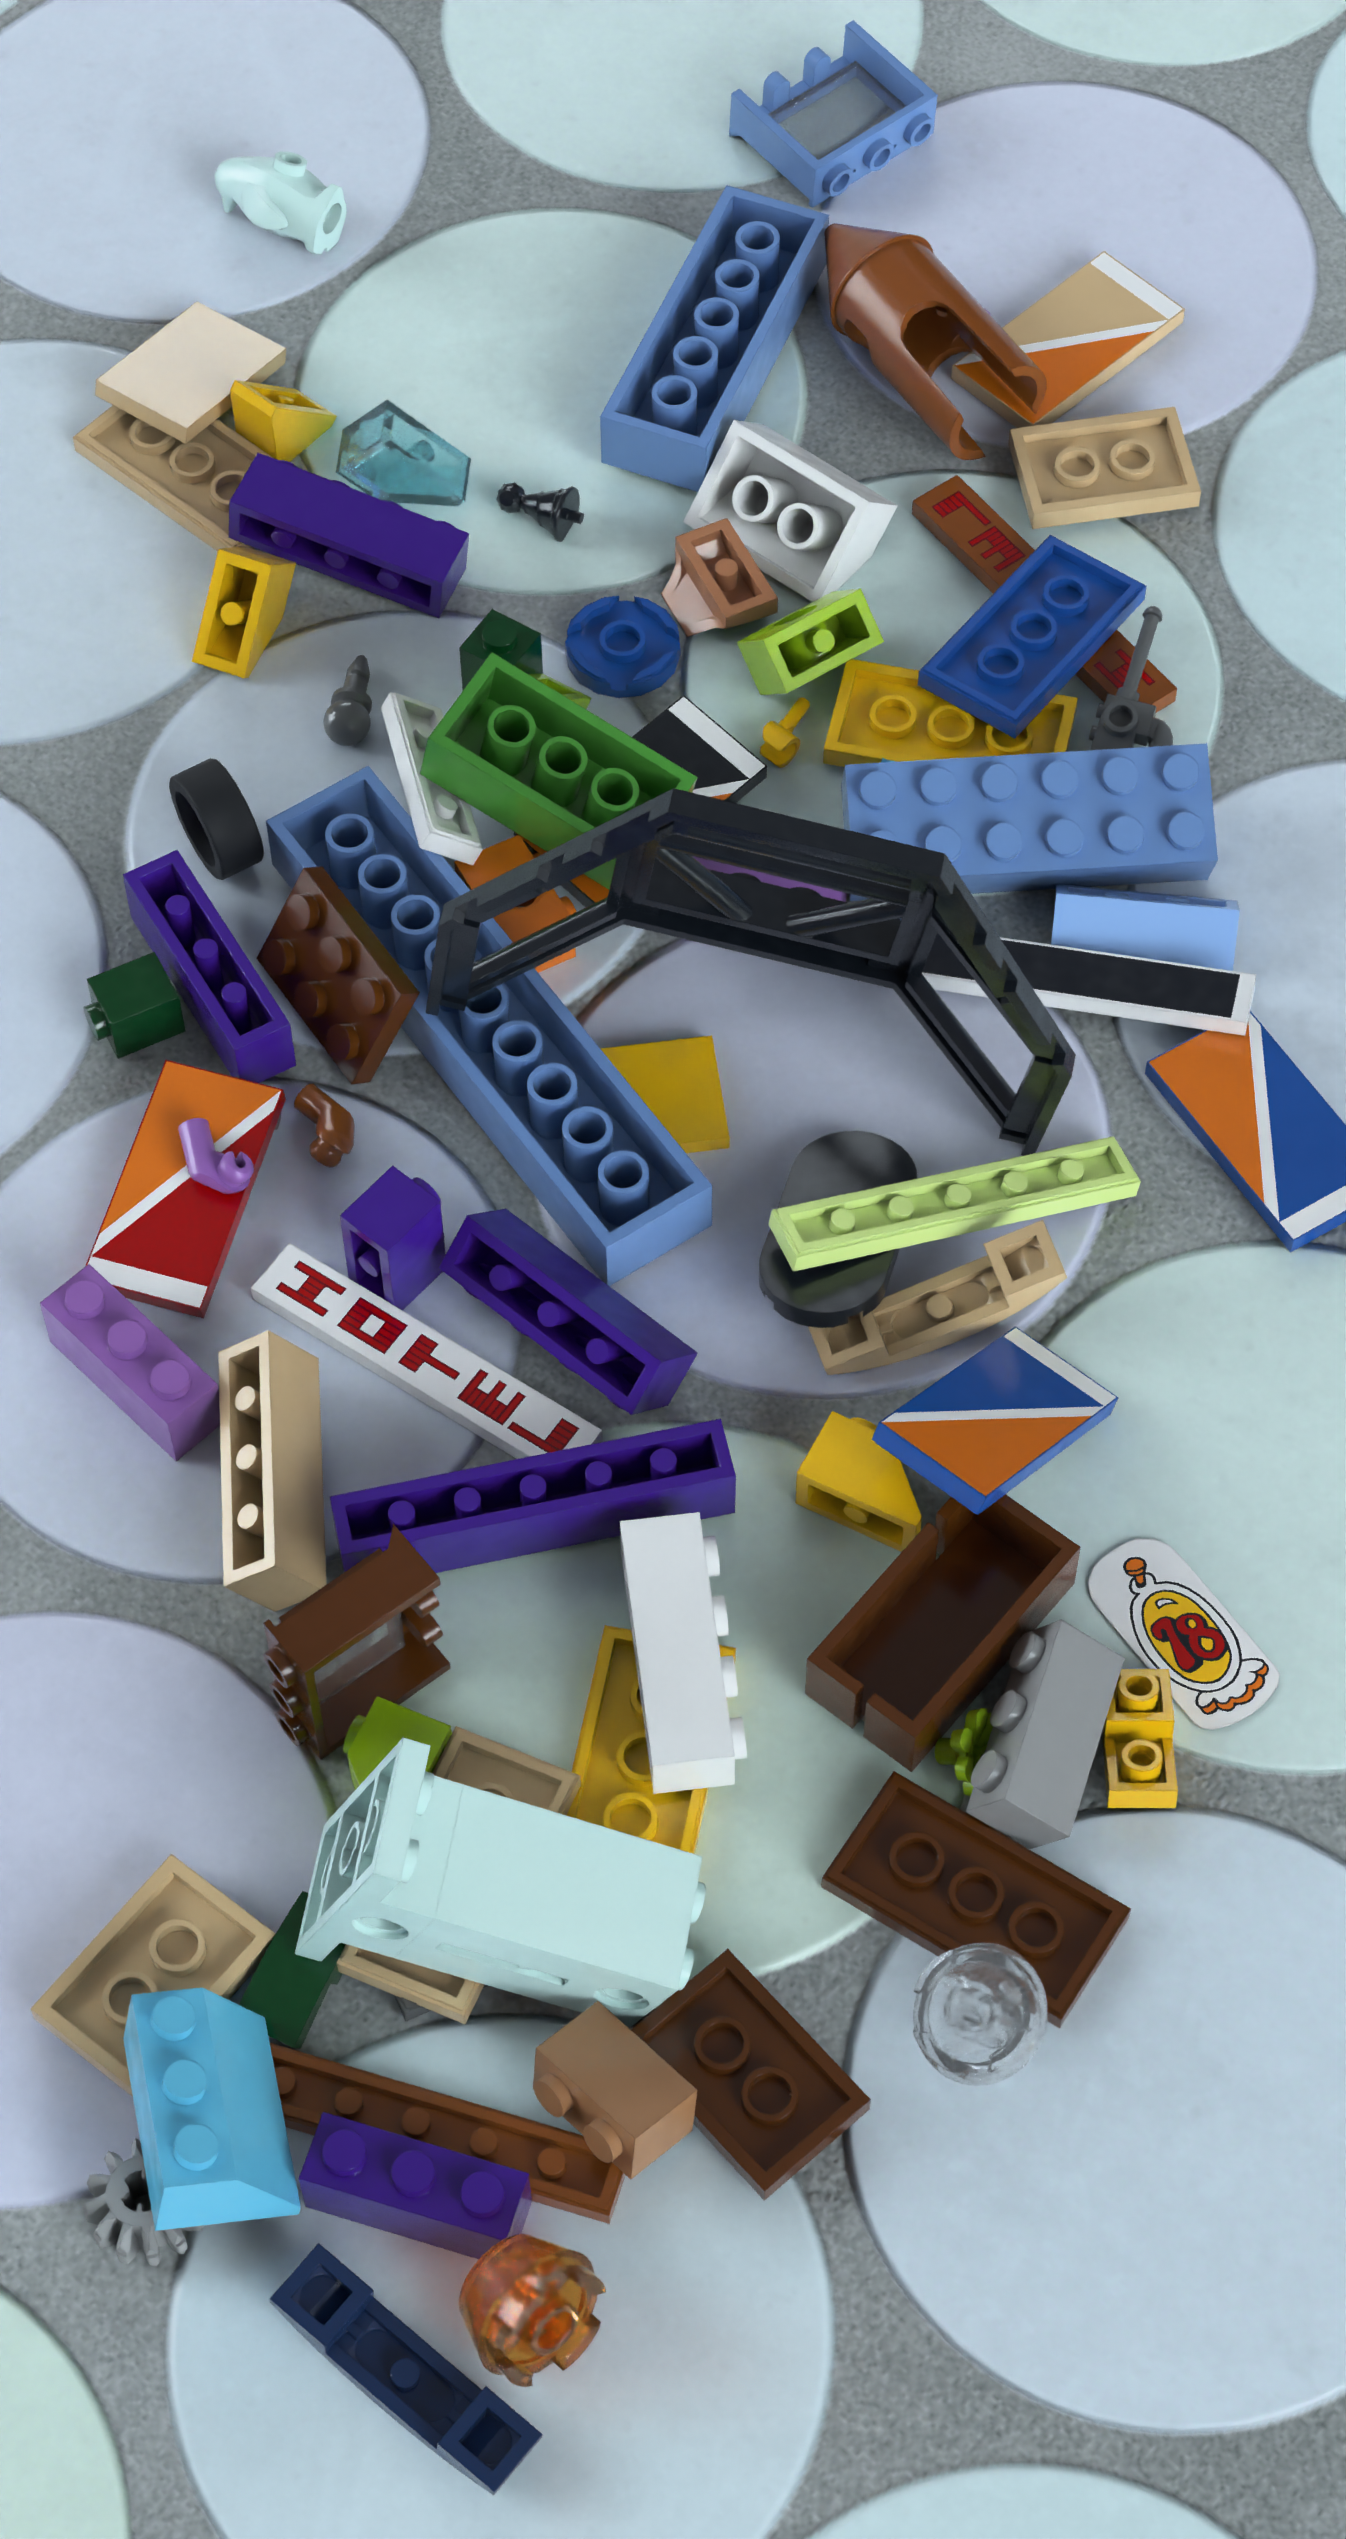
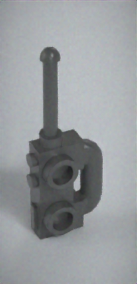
(1124, 718)

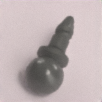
(348, 715)

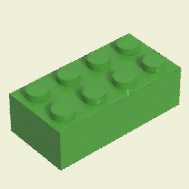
(542, 760)

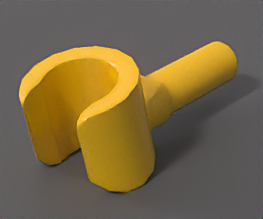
(780, 743)

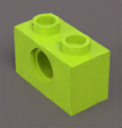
(810, 642)

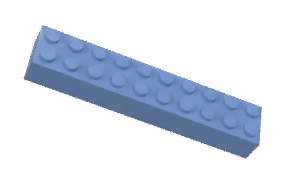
(515, 1051)

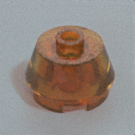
(530, 2306)

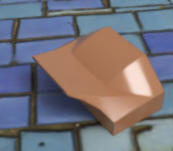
(716, 581)

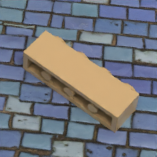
(271, 1471)

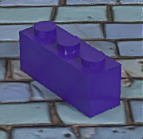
(412, 2187)

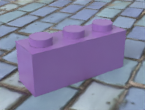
(132, 1362)

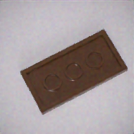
(964, 1883)

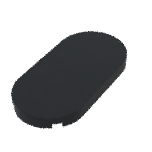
(842, 1289)

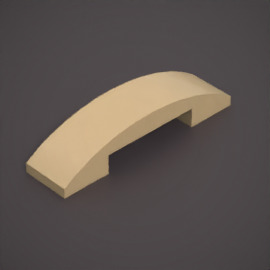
(946, 1307)

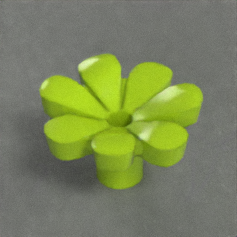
(966, 1746)

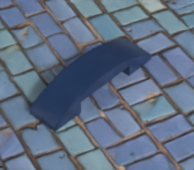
(403, 2372)

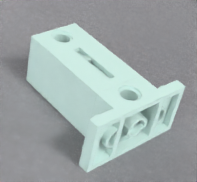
(502, 1892)

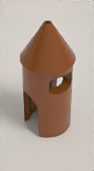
(912, 318)

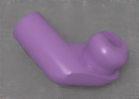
(209, 1166)

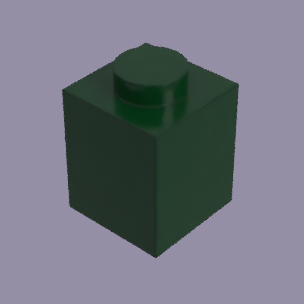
(504, 638)
(134, 1006)

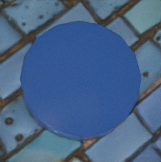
(622, 646)

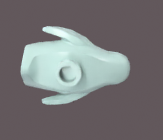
(283, 198)

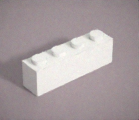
(678, 1653)

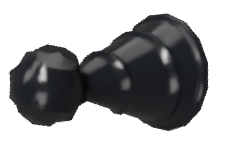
(551, 509)

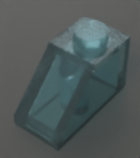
(401, 459)

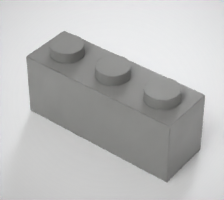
(1044, 1734)

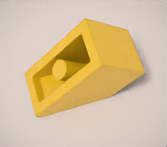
(242, 609)
(858, 1483)

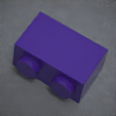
(394, 1237)

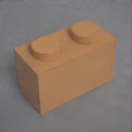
(613, 2090)

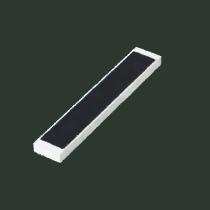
(1113, 985)

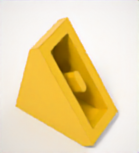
(278, 418)

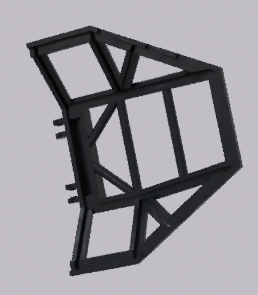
(671, 893)

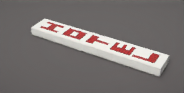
(418, 1358)

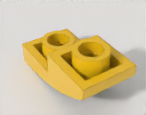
(1140, 1742)

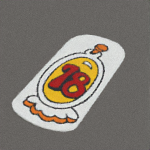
(1184, 1628)

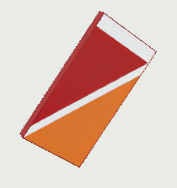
(162, 1228)

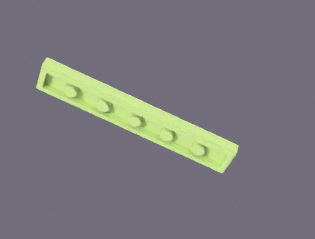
(953, 1203)

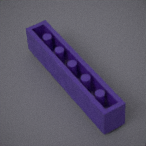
(542, 1499)

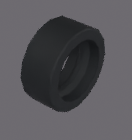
(216, 819)

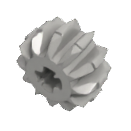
(117, 2216)

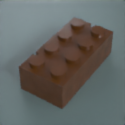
(940, 1626)

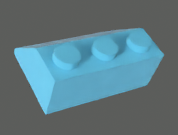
(207, 2110)

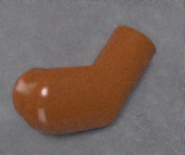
(333, 1125)

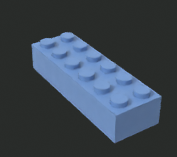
(714, 337)
(1046, 815)

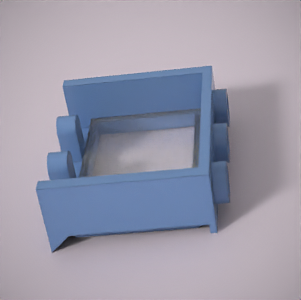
(837, 119)

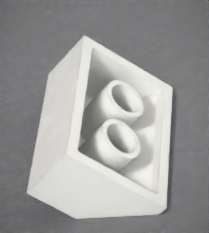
(791, 510)

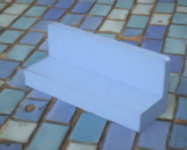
(1147, 925)

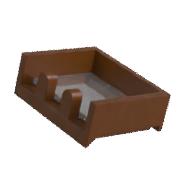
(355, 1642)

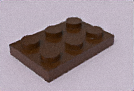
(337, 975)
(760, 2079)

